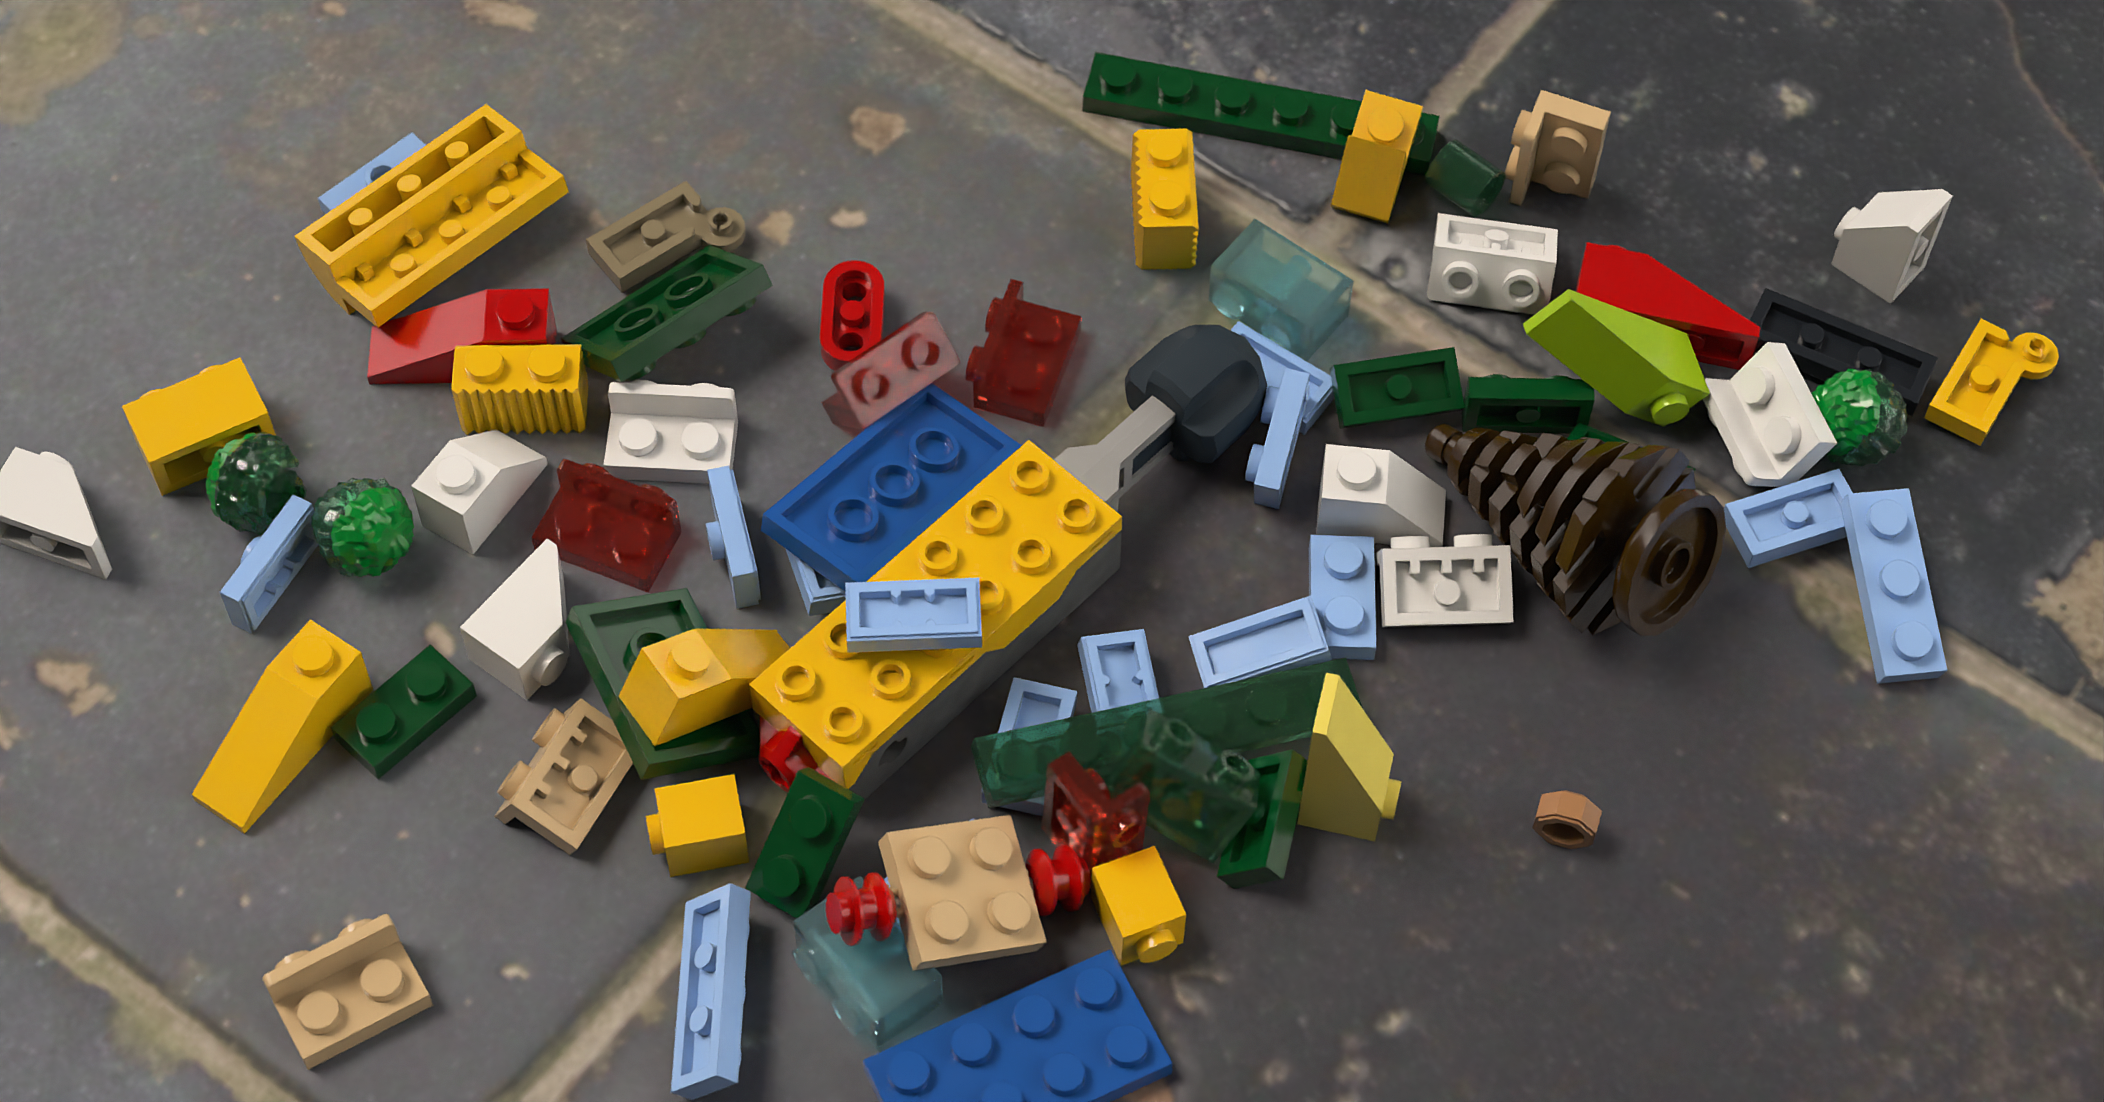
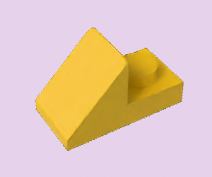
(1376, 156)

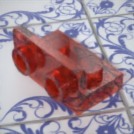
(1022, 357)
(890, 372)
(610, 524)
(1085, 817)

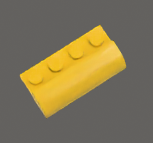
(429, 216)

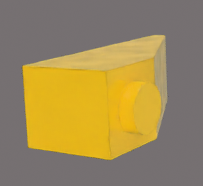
(697, 679)
(283, 724)

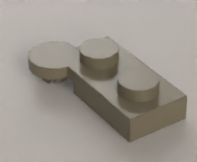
(661, 235)

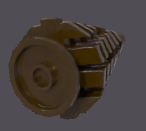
(1594, 521)

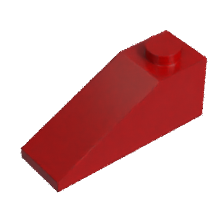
(1659, 294)
(423, 343)

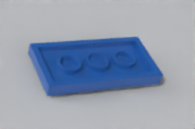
(887, 486)
(1049, 1042)

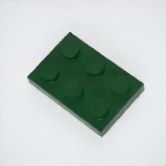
(669, 313)
(610, 640)

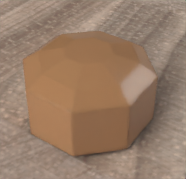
(1567, 819)

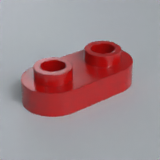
(851, 321)

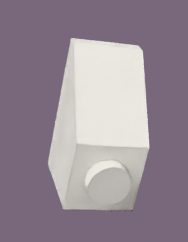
(1890, 239)
(474, 486)
(1377, 497)
(48, 512)
(522, 626)

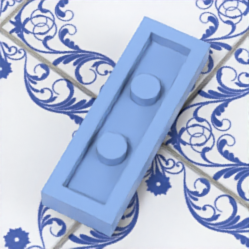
(1893, 586)
(711, 992)

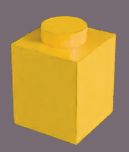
(698, 826)
(1138, 906)

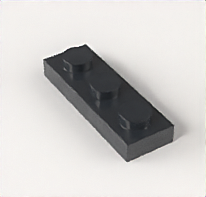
(1831, 345)

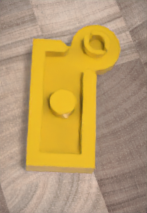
(1986, 377)

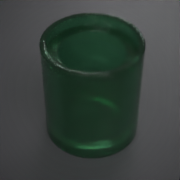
(1465, 178)

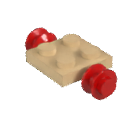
(959, 893)

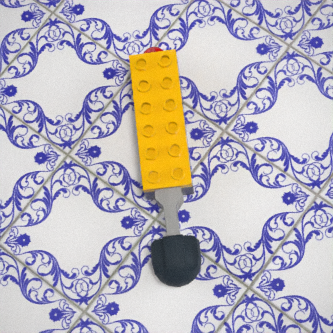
(1037, 541)

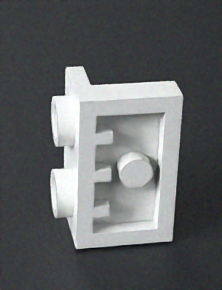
(1492, 264)
(1769, 419)
(670, 431)
(1445, 583)

